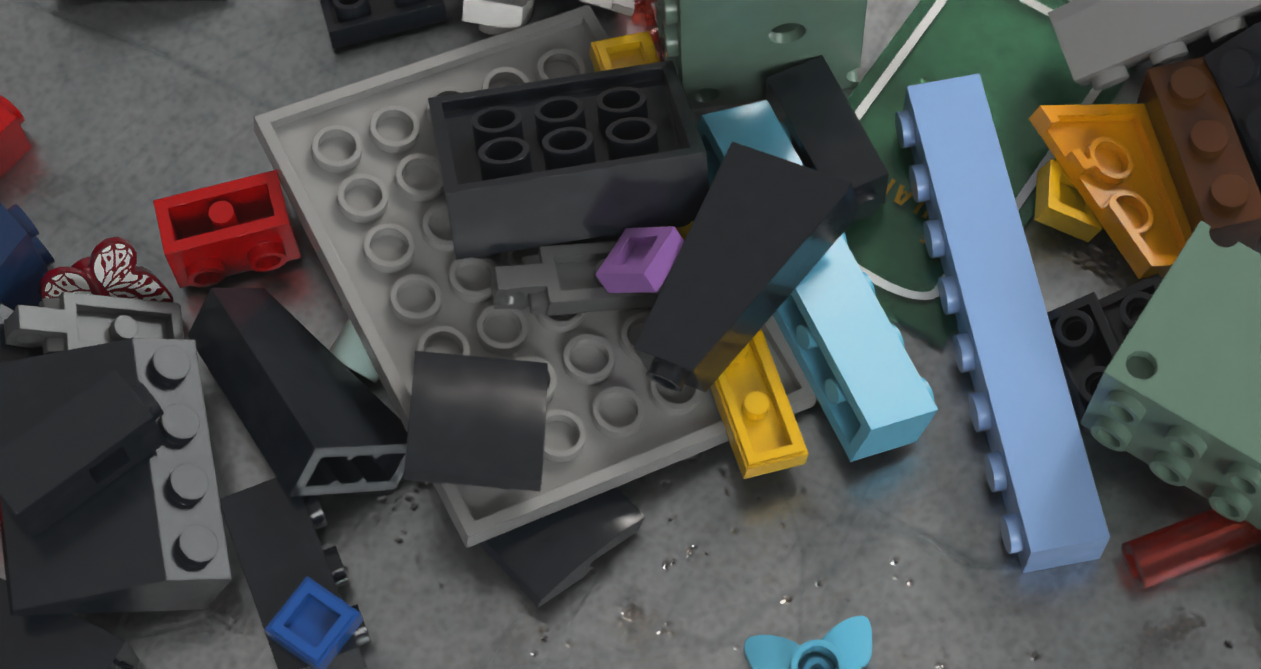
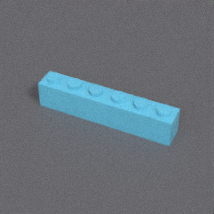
(834, 318)

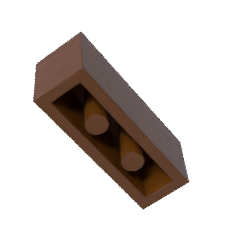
(1203, 151)

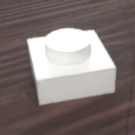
(498, 15)

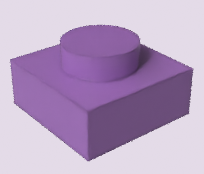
(640, 260)

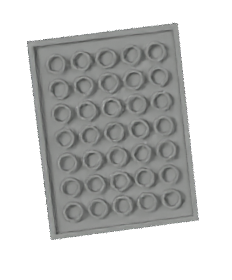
(376, 212)

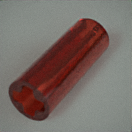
(1186, 547)

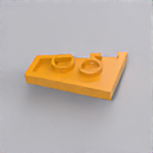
(1122, 178)

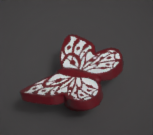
(106, 273)

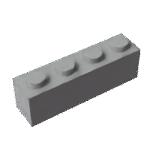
(1114, 35)

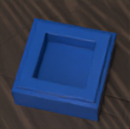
(314, 624)

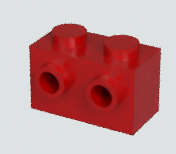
(227, 229)

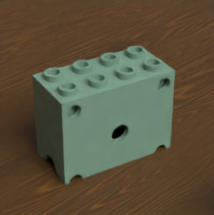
(733, 45)
(1190, 379)

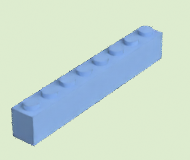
(1002, 326)

